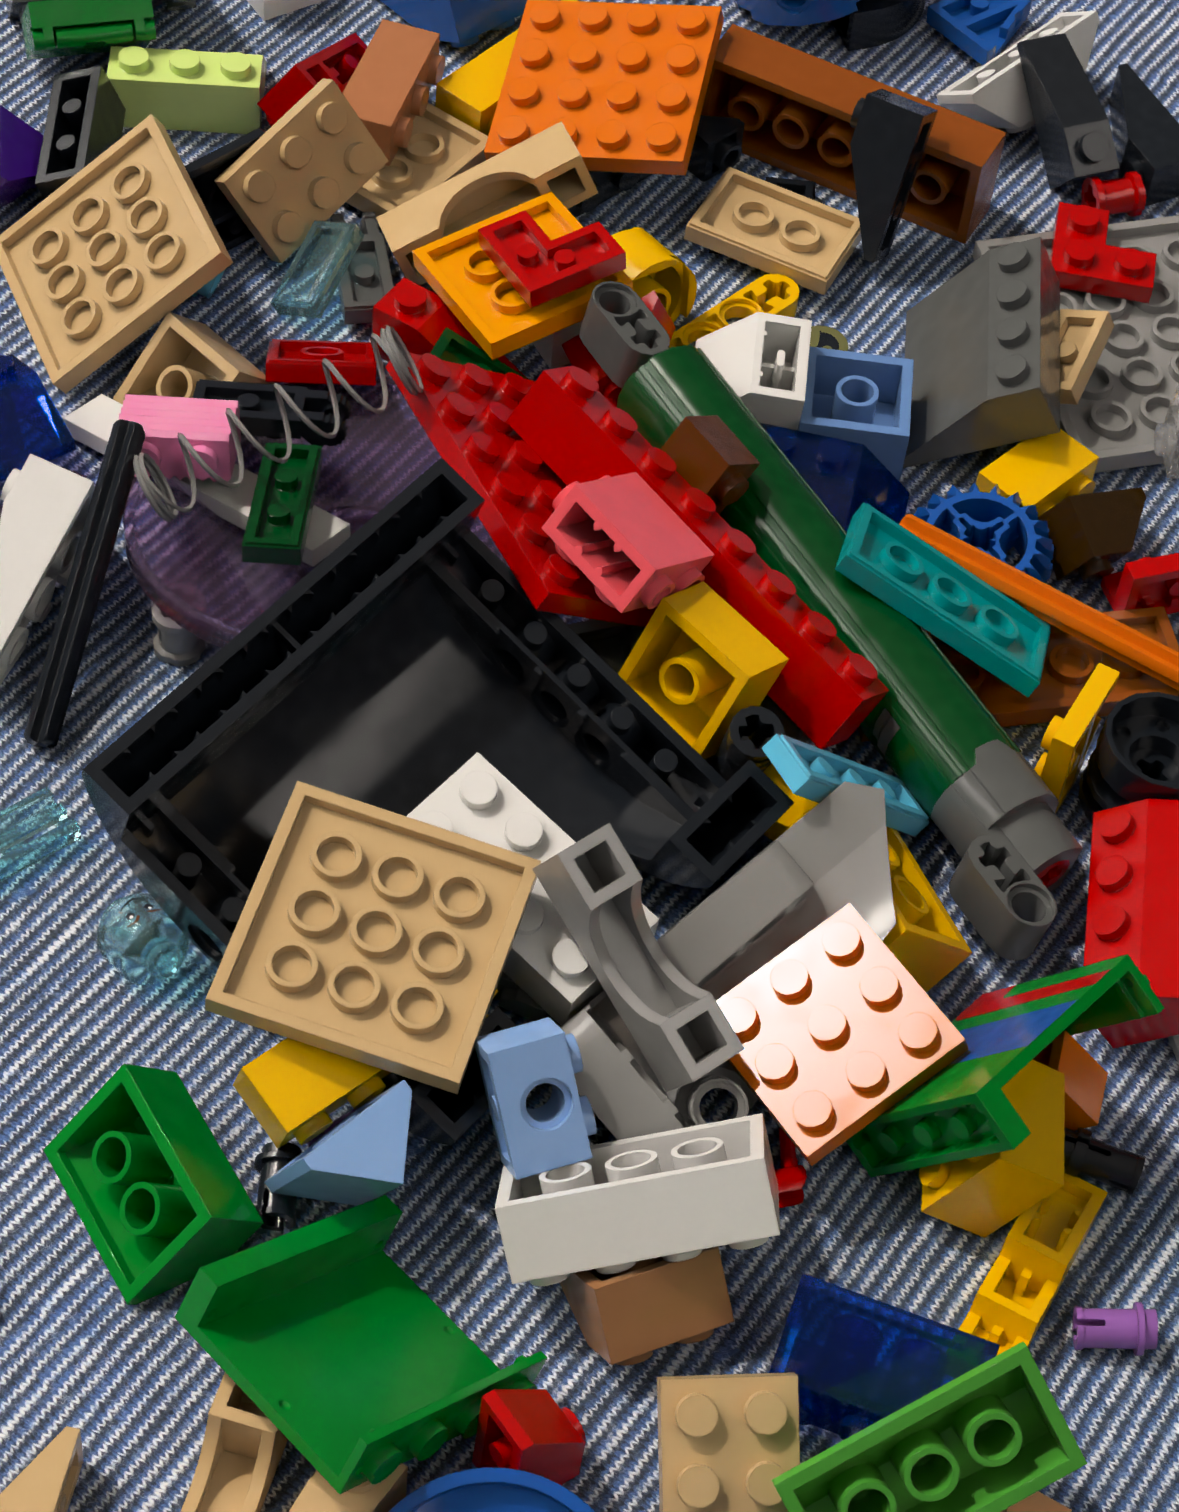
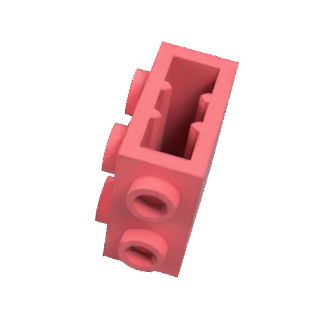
(626, 541)

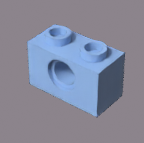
(510, 1068)

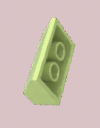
(189, 88)

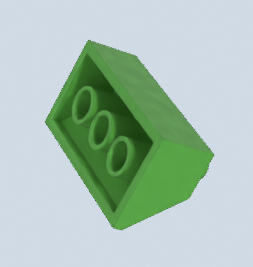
(953, 1450)

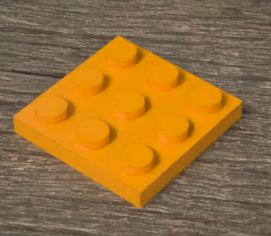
(483, 295)

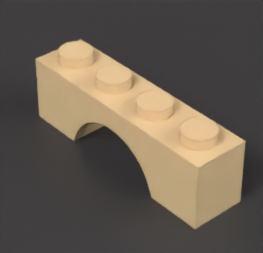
(504, 181)
(236, 1455)

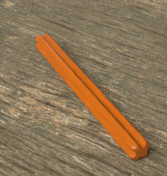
(1055, 606)

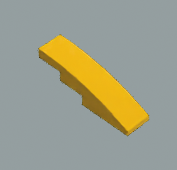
(1033, 1265)

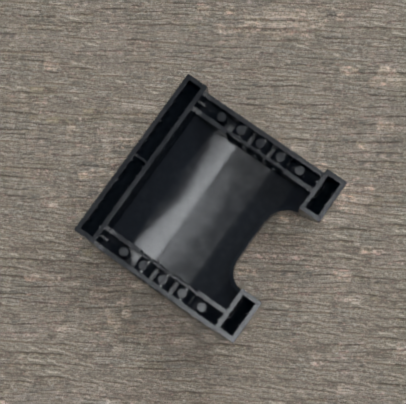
(379, 690)

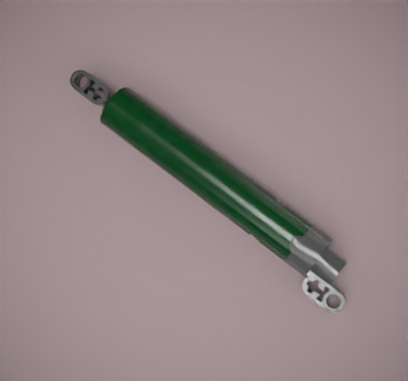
(931, 720)

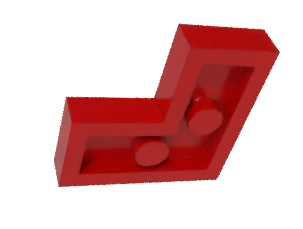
(1090, 265)
(549, 268)

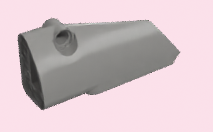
(777, 898)

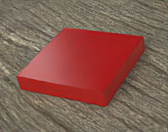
(302, 361)

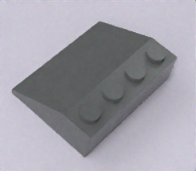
(986, 356)

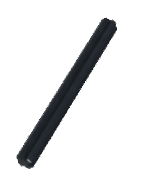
(84, 585)

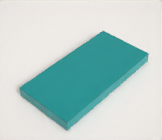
(944, 599)

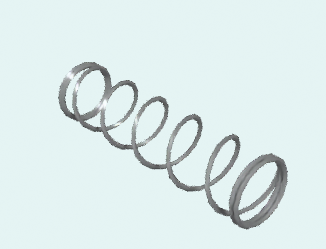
(389, 342)

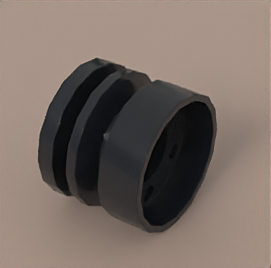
(1134, 754)

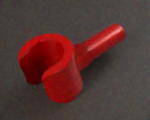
(790, 1176)

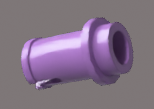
(1115, 1328)

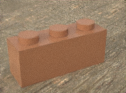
(395, 82)

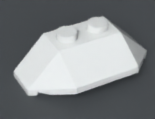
(998, 90)

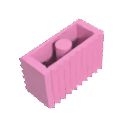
(201, 423)

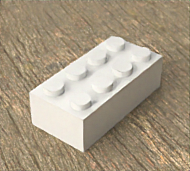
(544, 954)
(642, 1202)

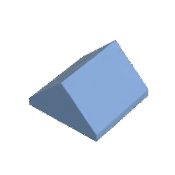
(356, 1157)

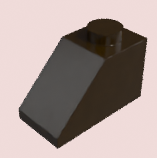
(1093, 532)

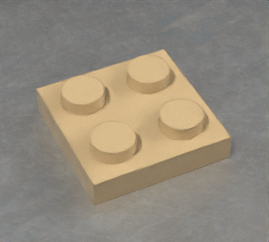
(726, 1441)

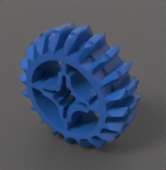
(994, 526)

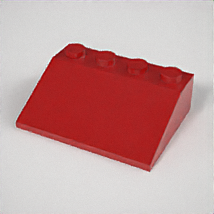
(1137, 906)

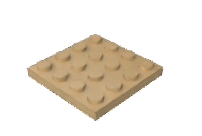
(110, 253)
(374, 937)

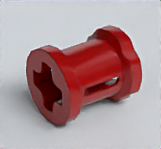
(1116, 195)

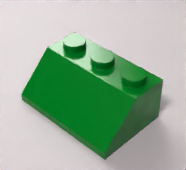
(151, 1183)

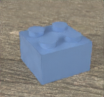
(860, 401)

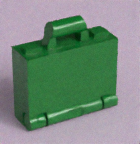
(85, 26)

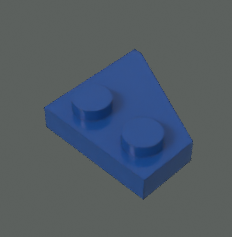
(978, 26)

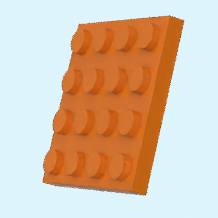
(616, 77)

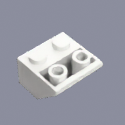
(764, 364)

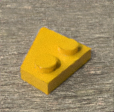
(1071, 736)

